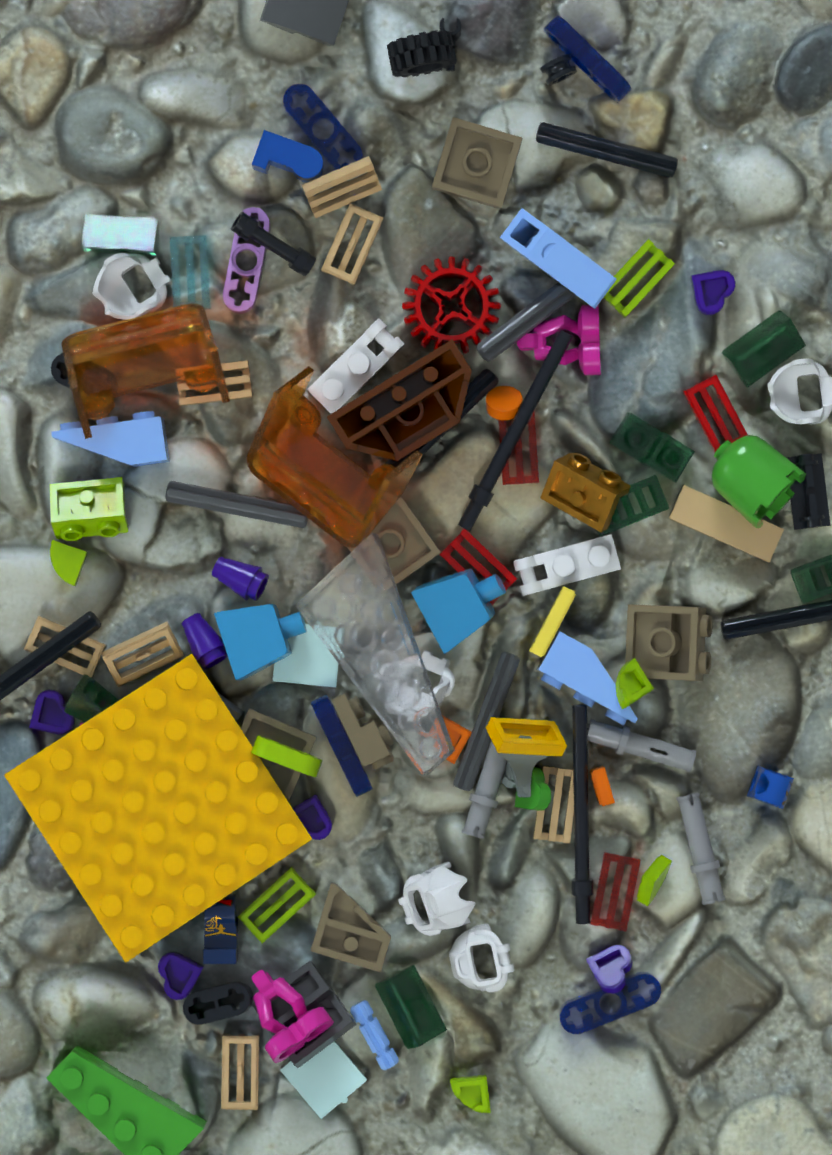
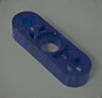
(587, 59)
(313, 102)
(341, 745)
(587, 1020)

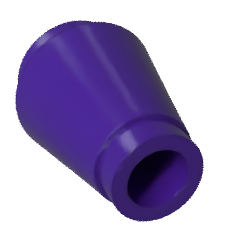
(240, 577)
(204, 641)

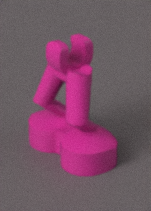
(586, 328)
(308, 1023)

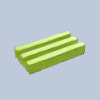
(658, 255)
(299, 883)

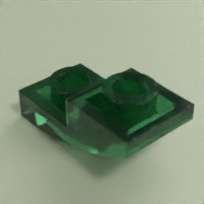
(651, 447)

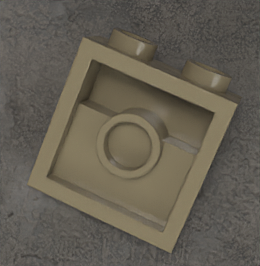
(669, 641)
(369, 739)

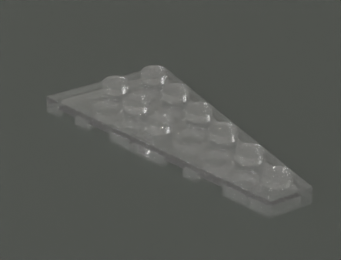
(370, 636)

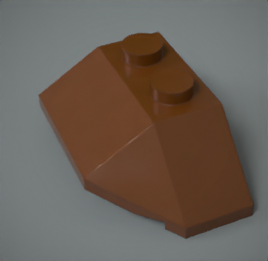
(407, 406)

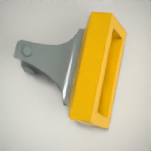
(523, 745)

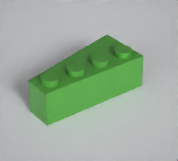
(124, 1108)

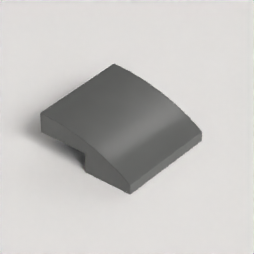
(310, 18)
(316, 994)

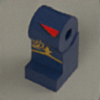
(221, 932)

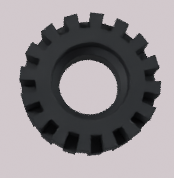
(421, 53)

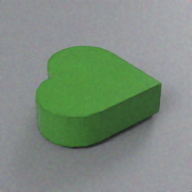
(540, 793)

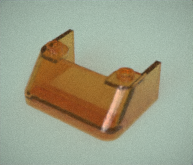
(141, 356)
(318, 476)

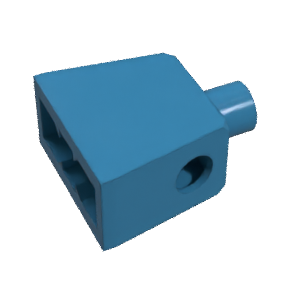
(457, 605)
(257, 637)

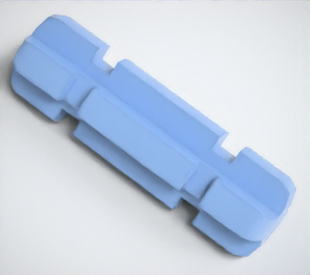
(374, 1035)

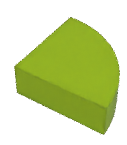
(67, 561)
(631, 683)
(653, 880)
(472, 1092)

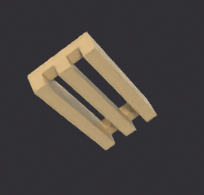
(344, 191)
(340, 272)
(235, 395)
(136, 642)
(93, 659)
(552, 835)
(240, 1040)

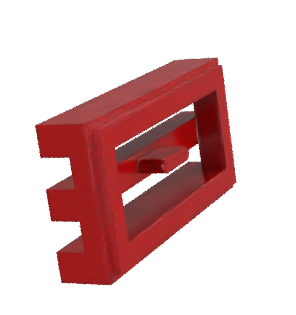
(701, 418)
(455, 544)

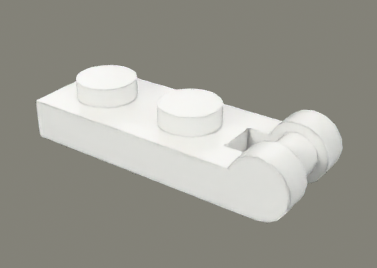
(355, 368)
(568, 564)

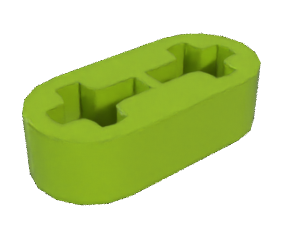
(286, 756)

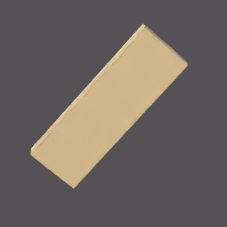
(724, 524)

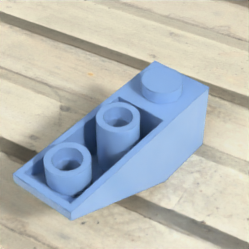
(558, 258)
(129, 442)
(581, 670)

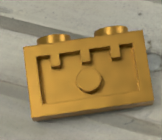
(584, 490)

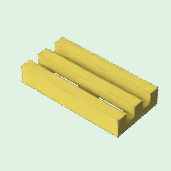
(552, 621)

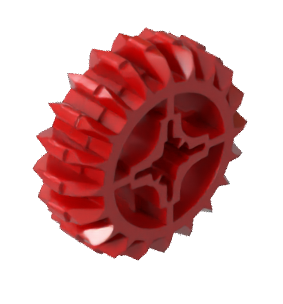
(437, 295)

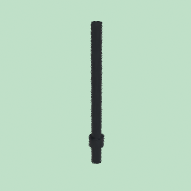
(482, 493)
(582, 883)

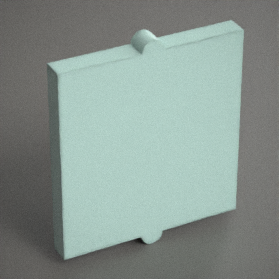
(309, 662)
(325, 1079)

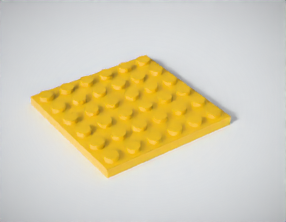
(158, 807)

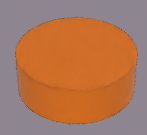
(503, 402)

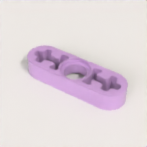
(233, 285)

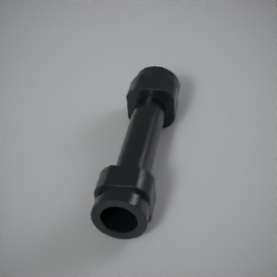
(247, 227)

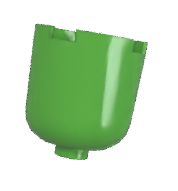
(754, 477)

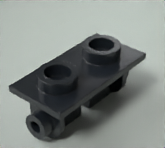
(810, 500)

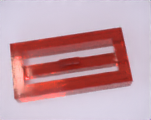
(520, 478)
(609, 921)

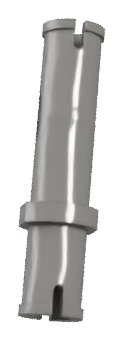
(639, 745)
(485, 794)
(701, 850)

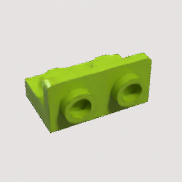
(88, 508)

